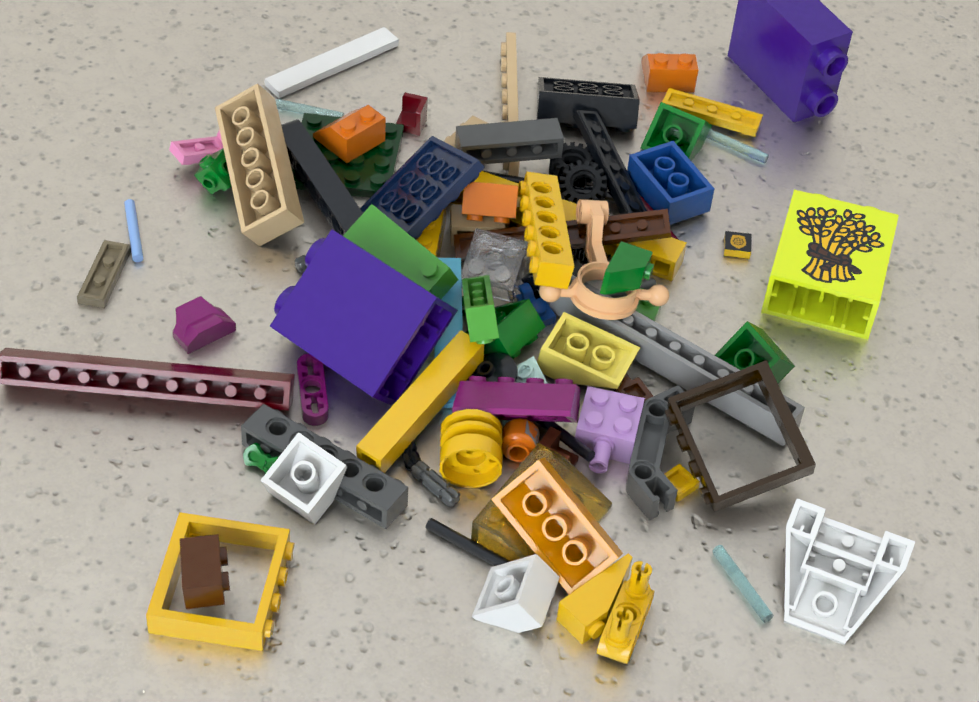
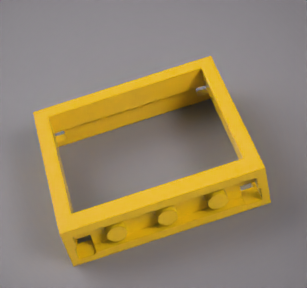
(212, 629)

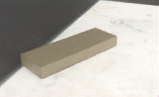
(104, 274)

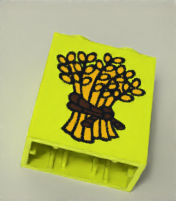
(830, 264)

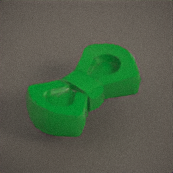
(255, 456)

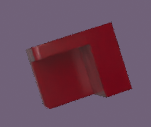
(413, 113)

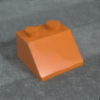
(670, 71)
(353, 133)
(490, 201)

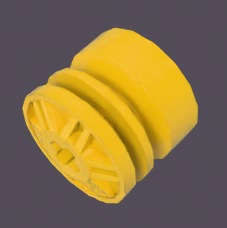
(471, 448)

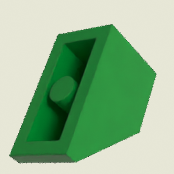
(627, 269)

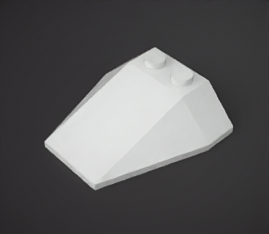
(836, 572)

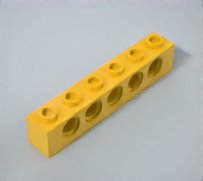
(545, 230)

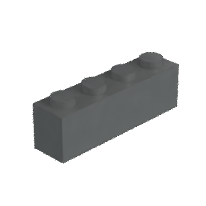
(511, 140)

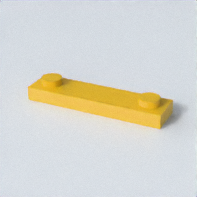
(715, 112)

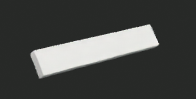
(331, 62)

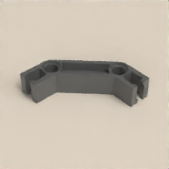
(644, 471)

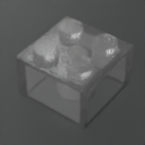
(498, 257)

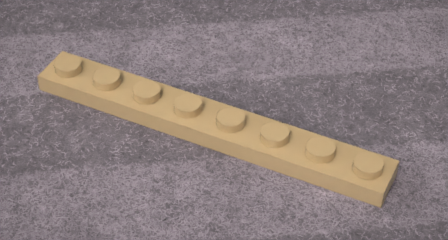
(510, 94)

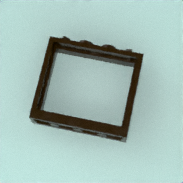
(760, 374)

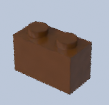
(202, 571)

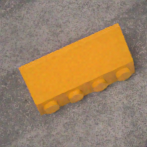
(557, 525)

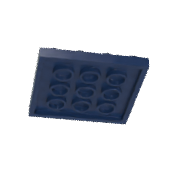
(425, 185)

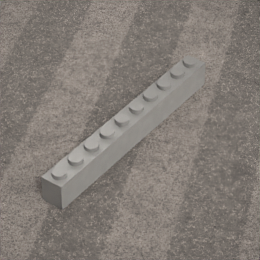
(686, 365)

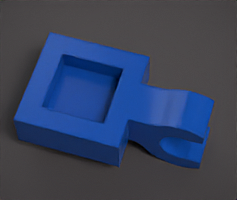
(541, 306)

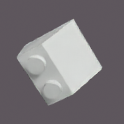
(305, 478)
(517, 594)

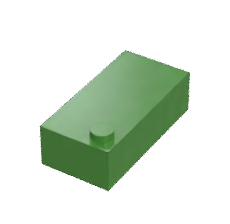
(401, 251)

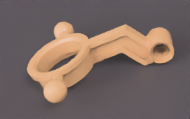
(595, 215)

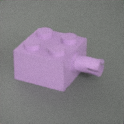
(609, 426)

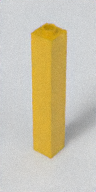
(420, 402)

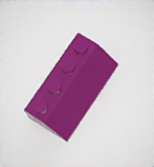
(521, 400)

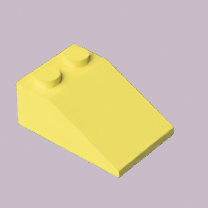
(585, 354)

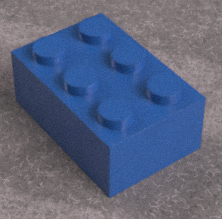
(670, 182)

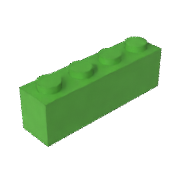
(480, 309)

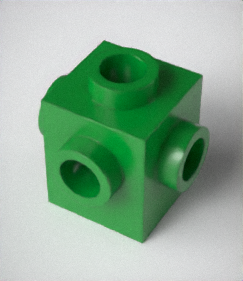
(212, 172)

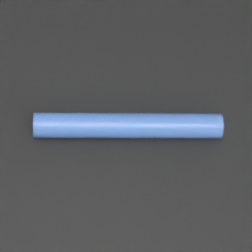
(133, 230)

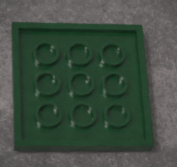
(366, 172)

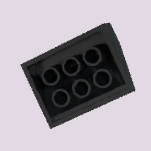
(614, 102)

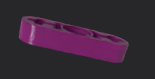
(307, 398)

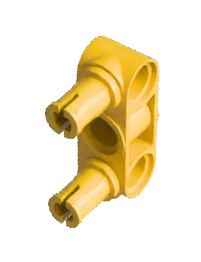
(627, 615)

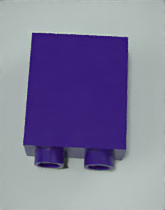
(791, 53)
(361, 317)

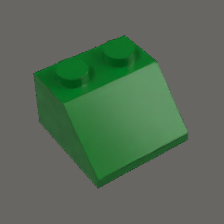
(677, 126)
(517, 326)
(752, 346)

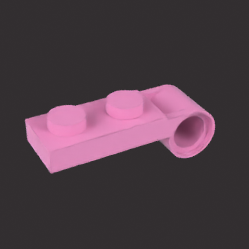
(193, 150)

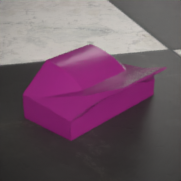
(200, 324)

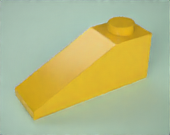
(589, 606)

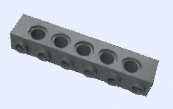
(363, 484)

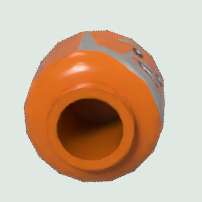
(519, 439)

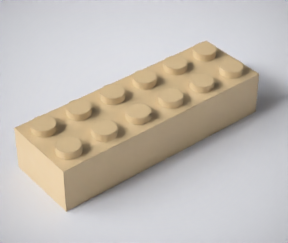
(259, 165)

